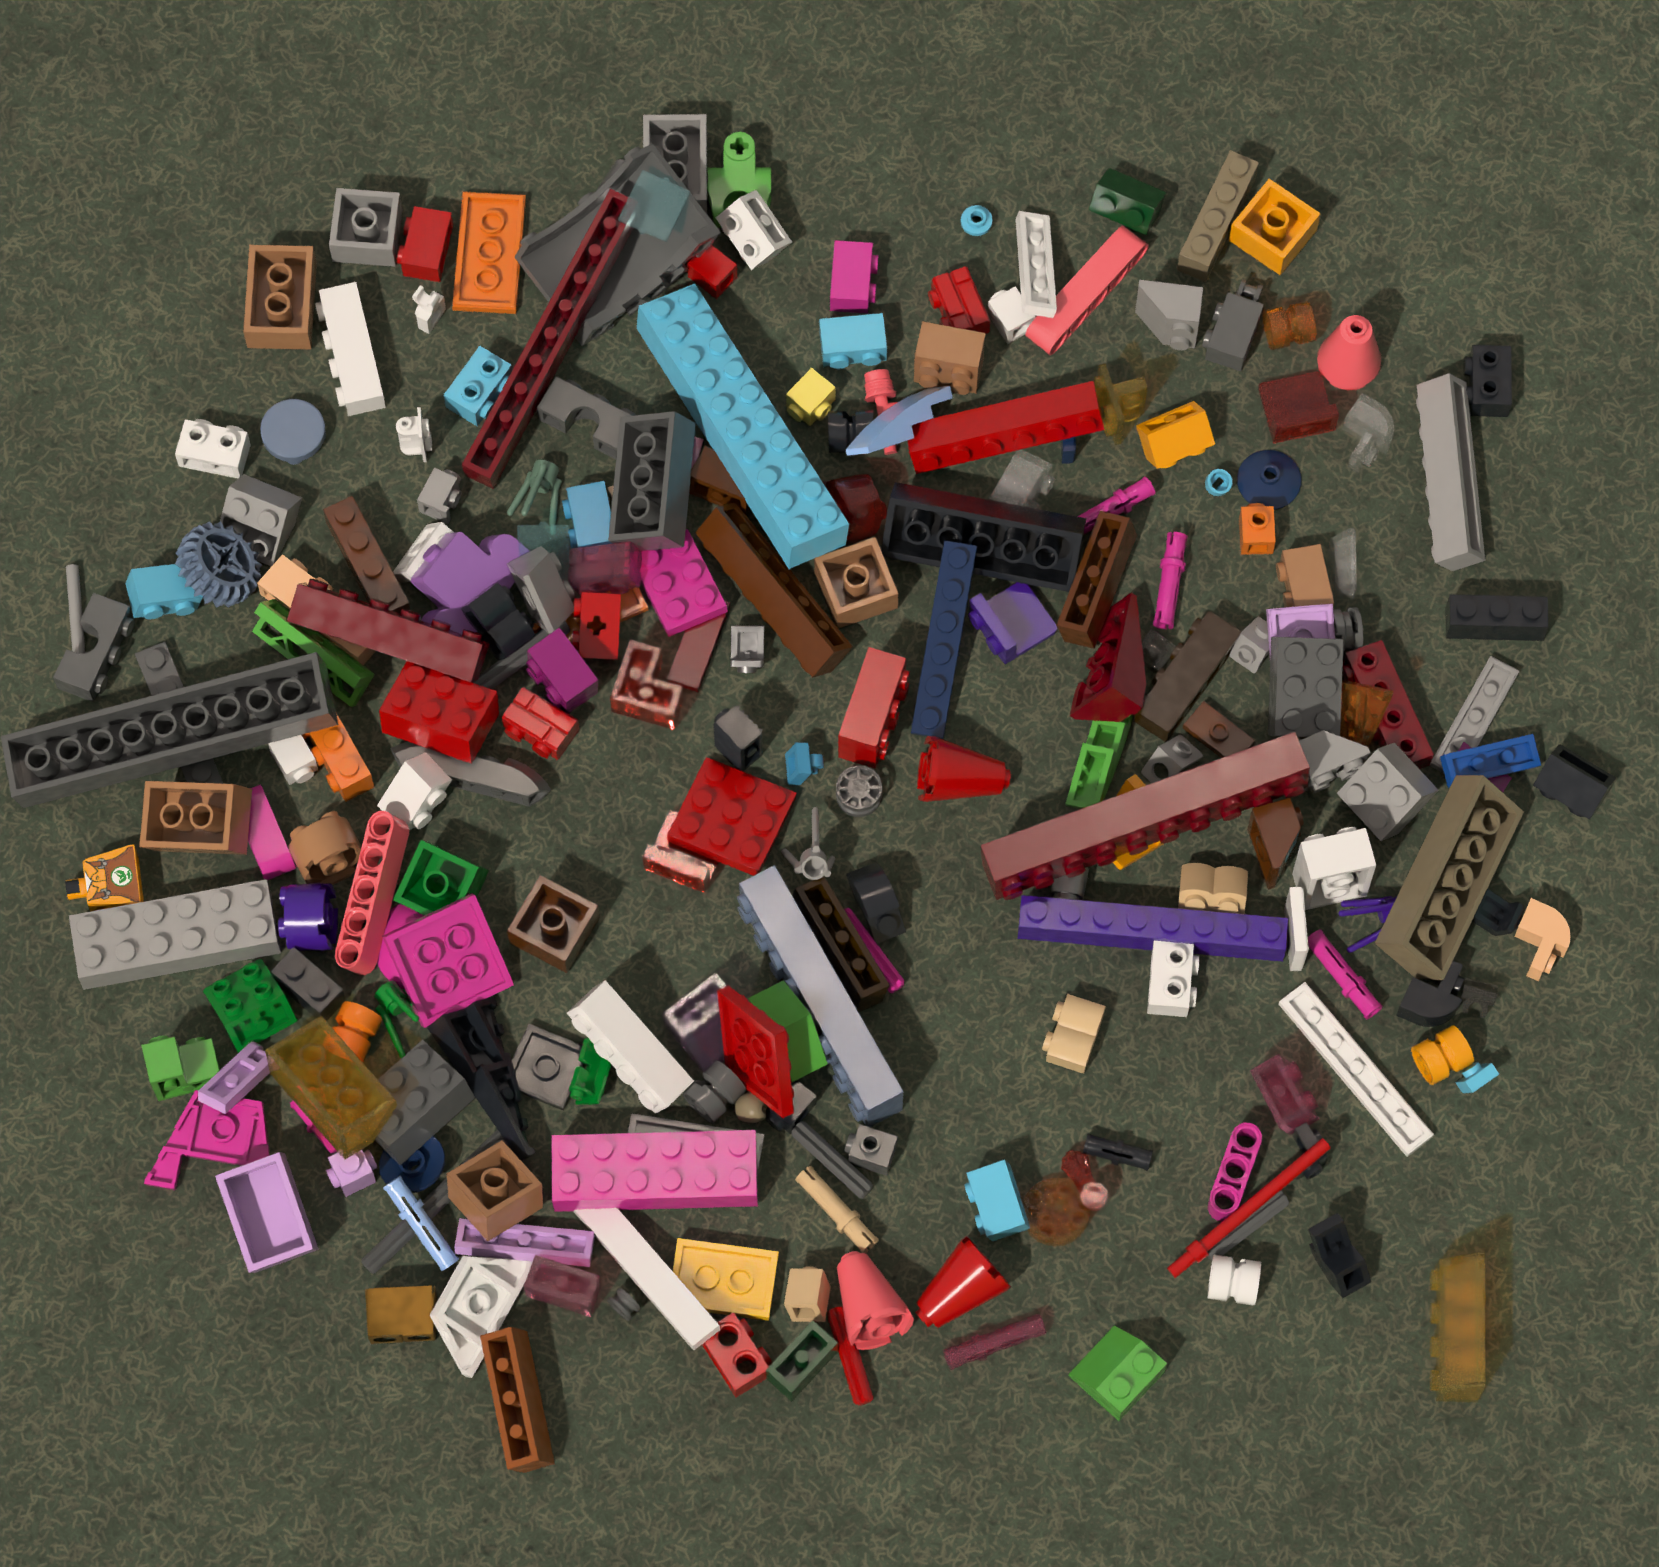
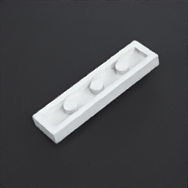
(1036, 264)

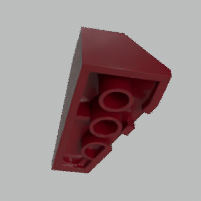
(1116, 670)

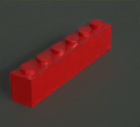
(1005, 427)

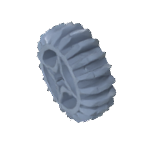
(218, 564)

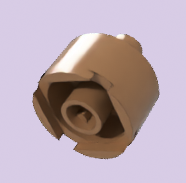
(325, 849)

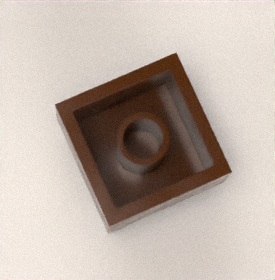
(553, 924)

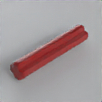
(850, 1359)

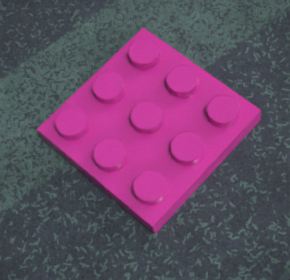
(448, 959)

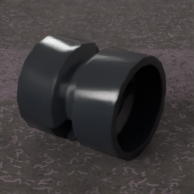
(845, 428)

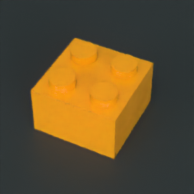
(1274, 226)

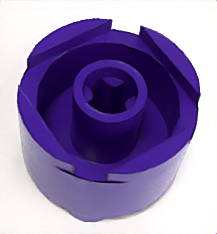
(308, 916)

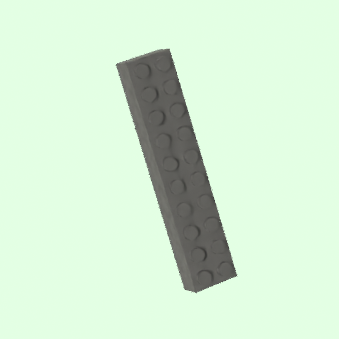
(169, 730)

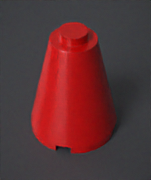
(958, 772)
(960, 1285)

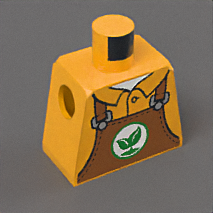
(109, 880)

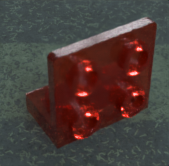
(1297, 407)
(677, 862)

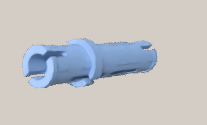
(397, 1189)

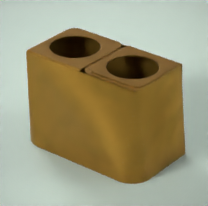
(400, 1312)

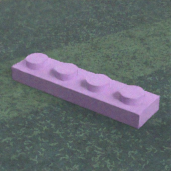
(525, 1242)

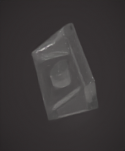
(1342, 565)

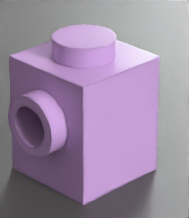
(353, 1172)

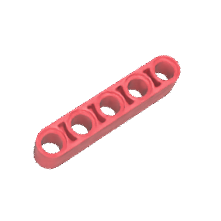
(1088, 289)
(377, 907)

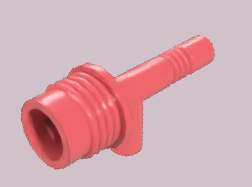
(880, 390)

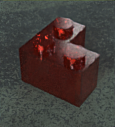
(640, 693)

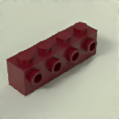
(1399, 724)

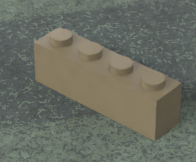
(1217, 216)

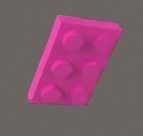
(680, 587)

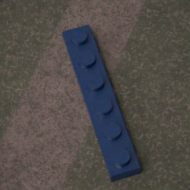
(944, 639)

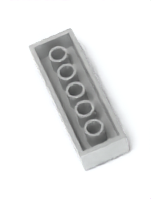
(174, 934)

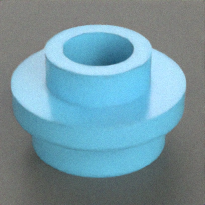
(974, 228)

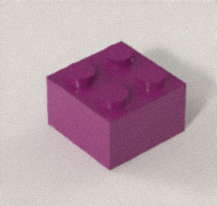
(561, 672)

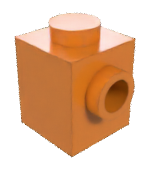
(1257, 529)

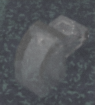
(1373, 426)

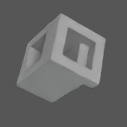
(440, 495)

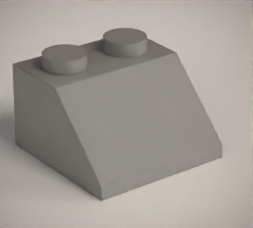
(1170, 312)
(542, 588)

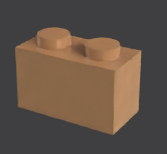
(1304, 577)

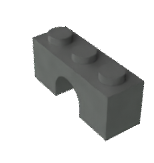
(568, 403)
(86, 672)

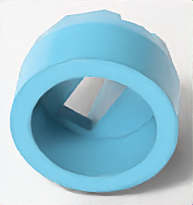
(1223, 488)

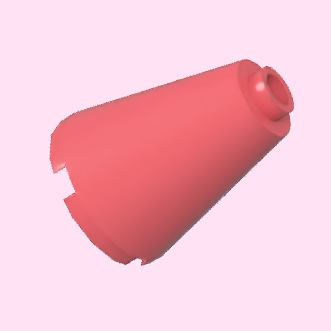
(1350, 354)
(870, 1303)

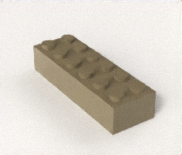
(1449, 877)

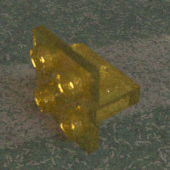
(1119, 401)

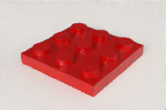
(731, 817)
(756, 1051)

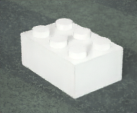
(1334, 867)

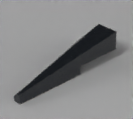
(477, 1052)

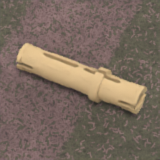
(846, 1219)

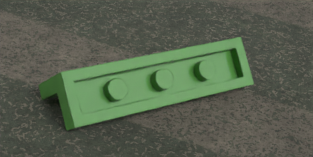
(311, 641)

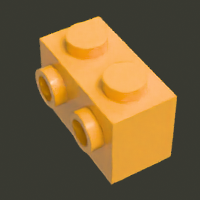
(1175, 435)

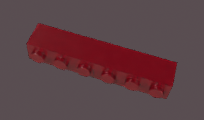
(388, 631)

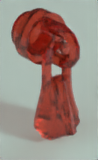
(1077, 1167)

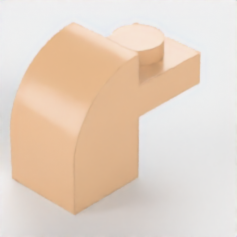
(1548, 931)

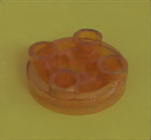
(1055, 1212)

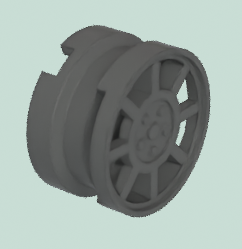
(1349, 628)
(859, 791)

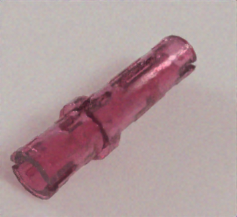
(982, 1346)

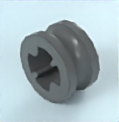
(623, 1304)

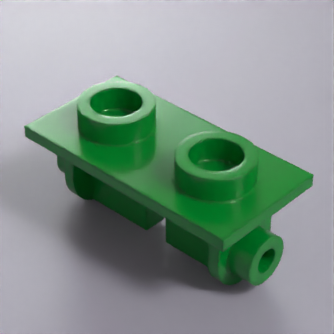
(589, 1083)

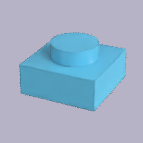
(1476, 1076)

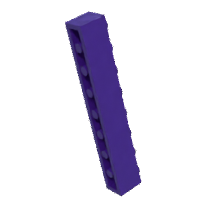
(1142, 925)

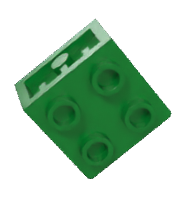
(250, 1004)

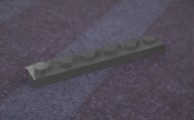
(163, 677)

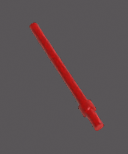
(1198, 1250)

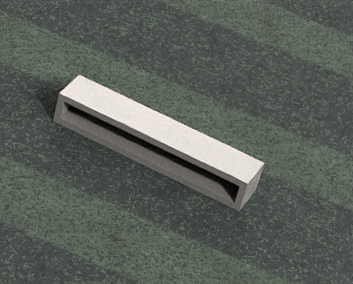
(1450, 472)

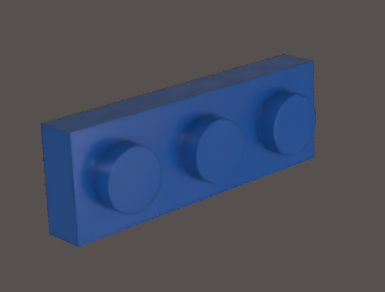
(1492, 759)

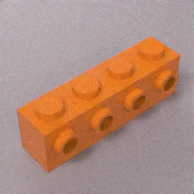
(342, 760)

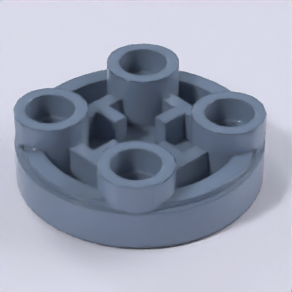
(293, 430)

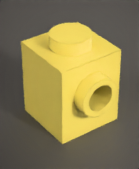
(810, 398)

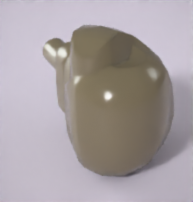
(750, 1108)

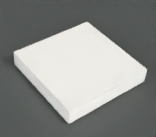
(1297, 929)

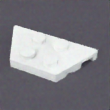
(476, 1305)

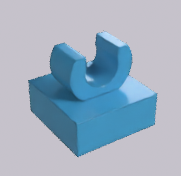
(801, 763)

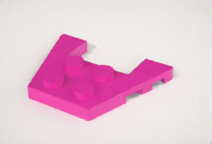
(213, 1136)

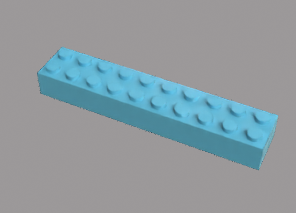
(742, 426)

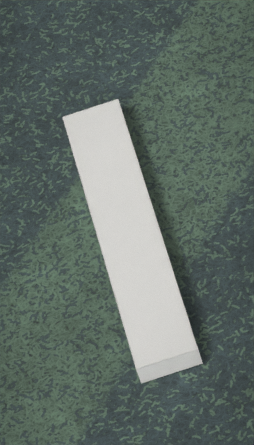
(1356, 1069)
(651, 1274)

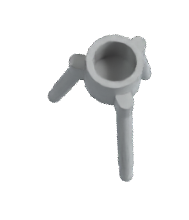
(813, 860)

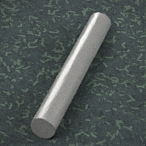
(75, 608)

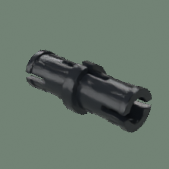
(1117, 1152)

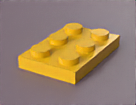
(727, 1277)

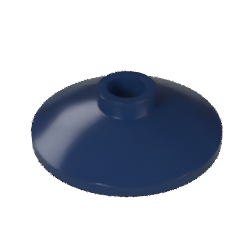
(1270, 492)
(429, 1157)

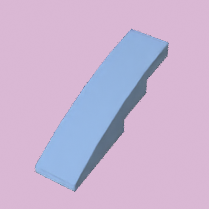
(895, 423)

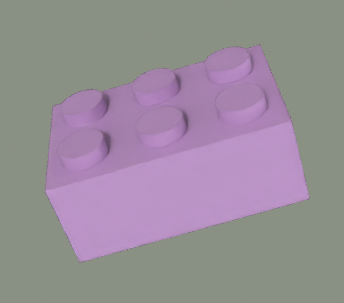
(266, 1212)

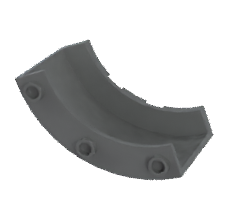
(645, 262)

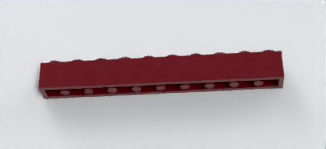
(548, 343)

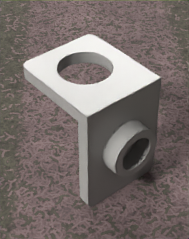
(1175, 755)

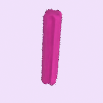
(889, 971)

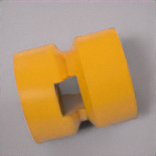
(1444, 1054)

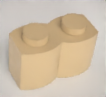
(1213, 888)
(1074, 1034)

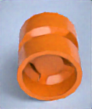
(355, 1027)

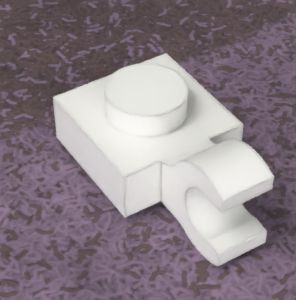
(429, 308)

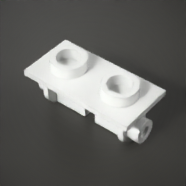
(414, 435)

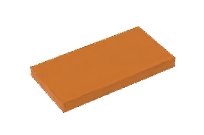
(486, 250)

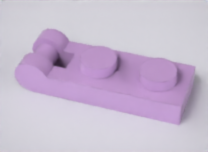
(235, 1079)

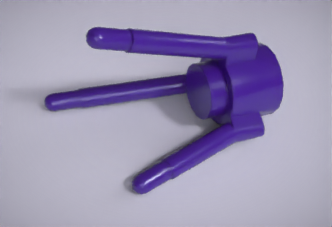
(1379, 905)

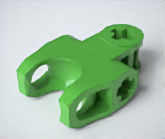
(737, 176)

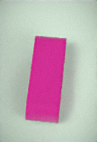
(266, 838)
(1239, 1157)

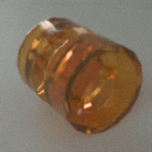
(1289, 325)

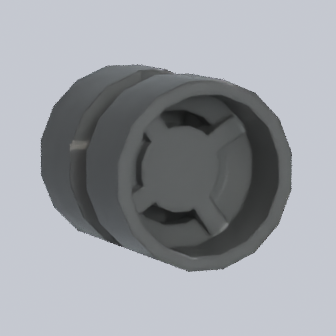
(714, 1092)

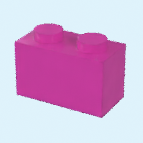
(852, 277)

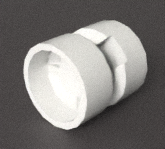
(1234, 1280)

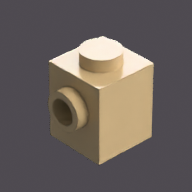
(807, 1295)

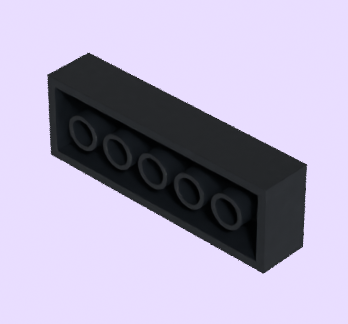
(1010, 539)

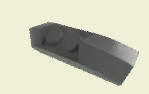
(485, 775)

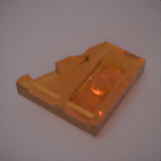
(1362, 711)

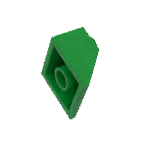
(438, 879)

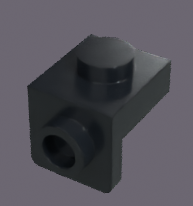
(1498, 915)
(1305, 1140)

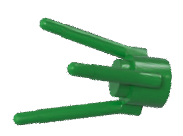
(394, 1001)

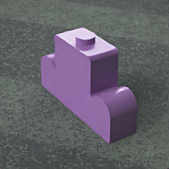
(460, 571)

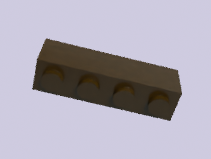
(1187, 675)
(841, 944)

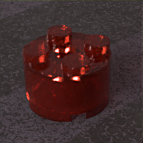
(859, 504)

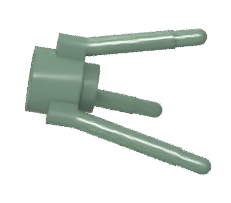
(540, 480)

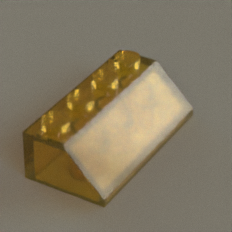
(331, 1086)
(1459, 1328)

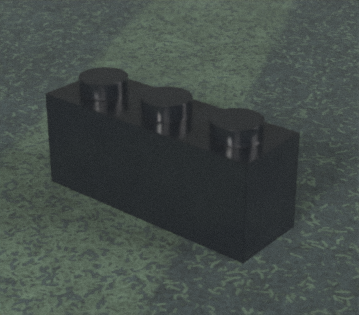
(1496, 617)

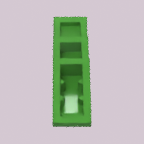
(1097, 762)

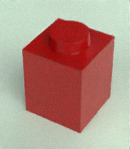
(712, 271)

